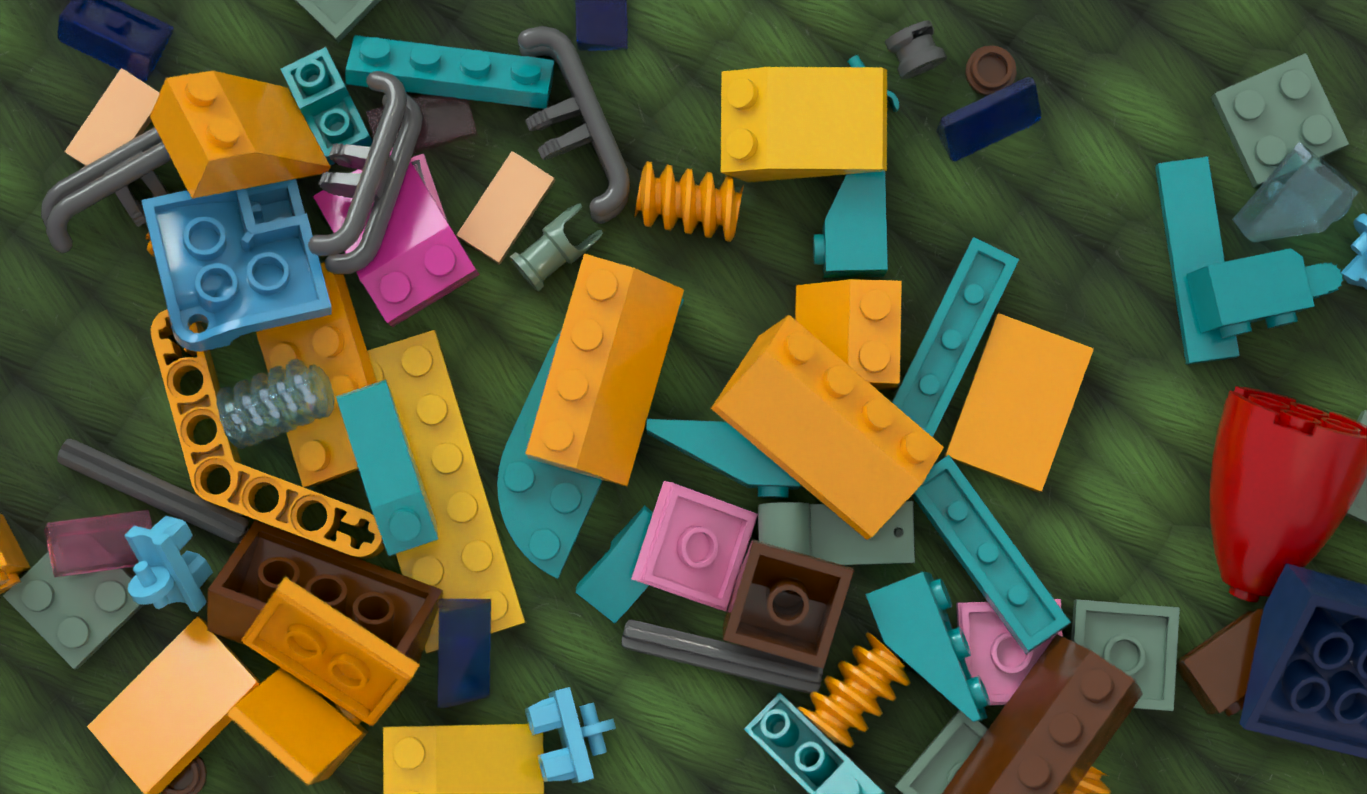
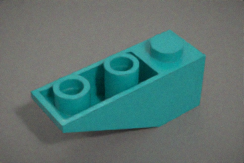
(919, 631)
(806, 751)

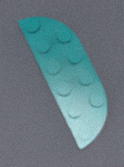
(538, 500)

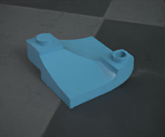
(235, 262)

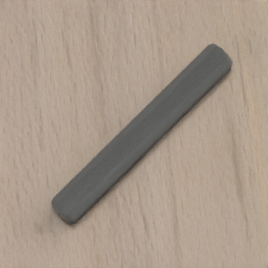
(153, 490)
(720, 656)

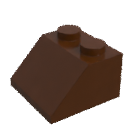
(786, 603)

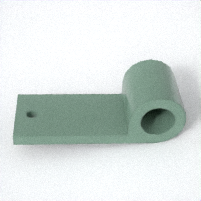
(824, 535)

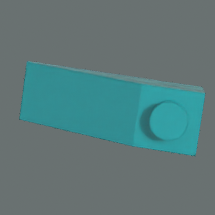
(855, 230)
(726, 452)
(387, 468)

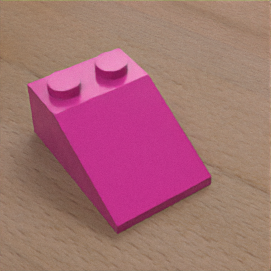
(417, 256)

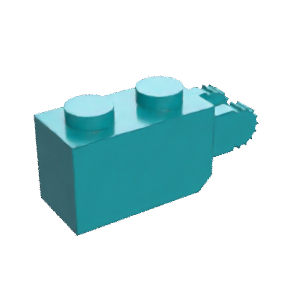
(1258, 289)

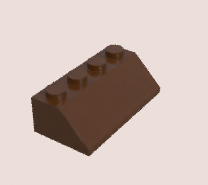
(373, 597)
(1050, 725)

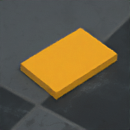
(1019, 402)
(329, 652)
(173, 707)

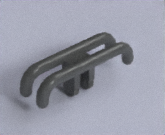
(584, 103)
(101, 179)
(378, 182)

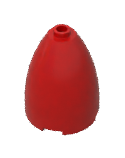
(1279, 485)

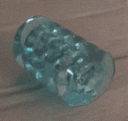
(274, 403)

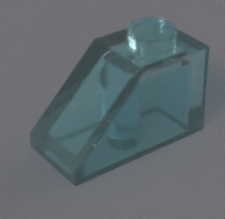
(1296, 199)

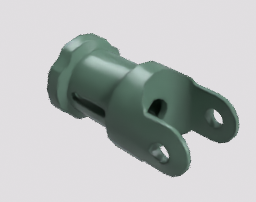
(551, 250)

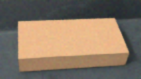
(115, 120)
(505, 207)

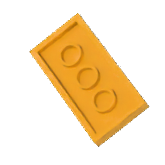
(338, 348)

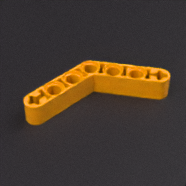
(222, 453)

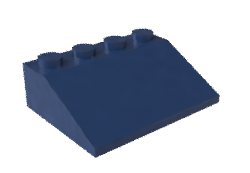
(1311, 663)

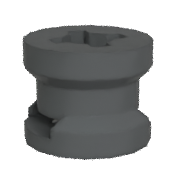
(915, 49)

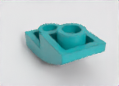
(325, 102)
(609, 582)

